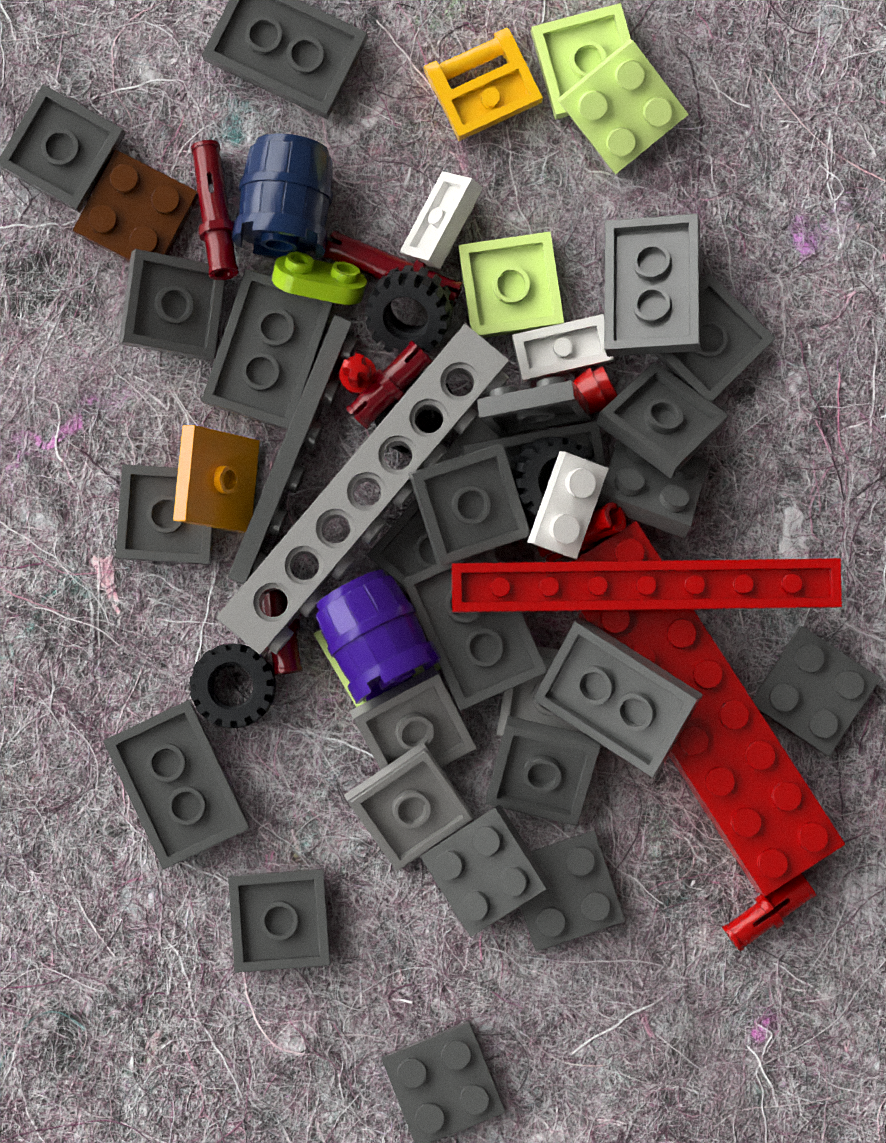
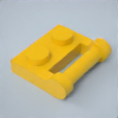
(490, 96)

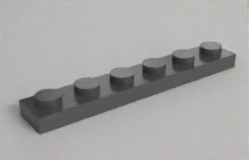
(301, 434)

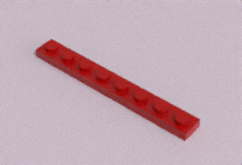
(646, 585)

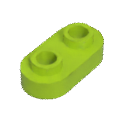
(319, 280)

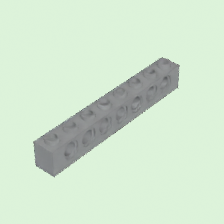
(465, 355)

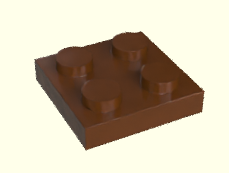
(135, 209)

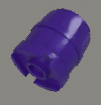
(374, 634)

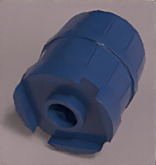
(285, 196)

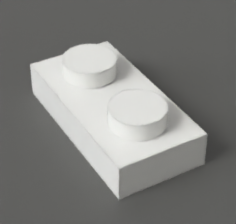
(441, 219)
(560, 348)
(568, 505)

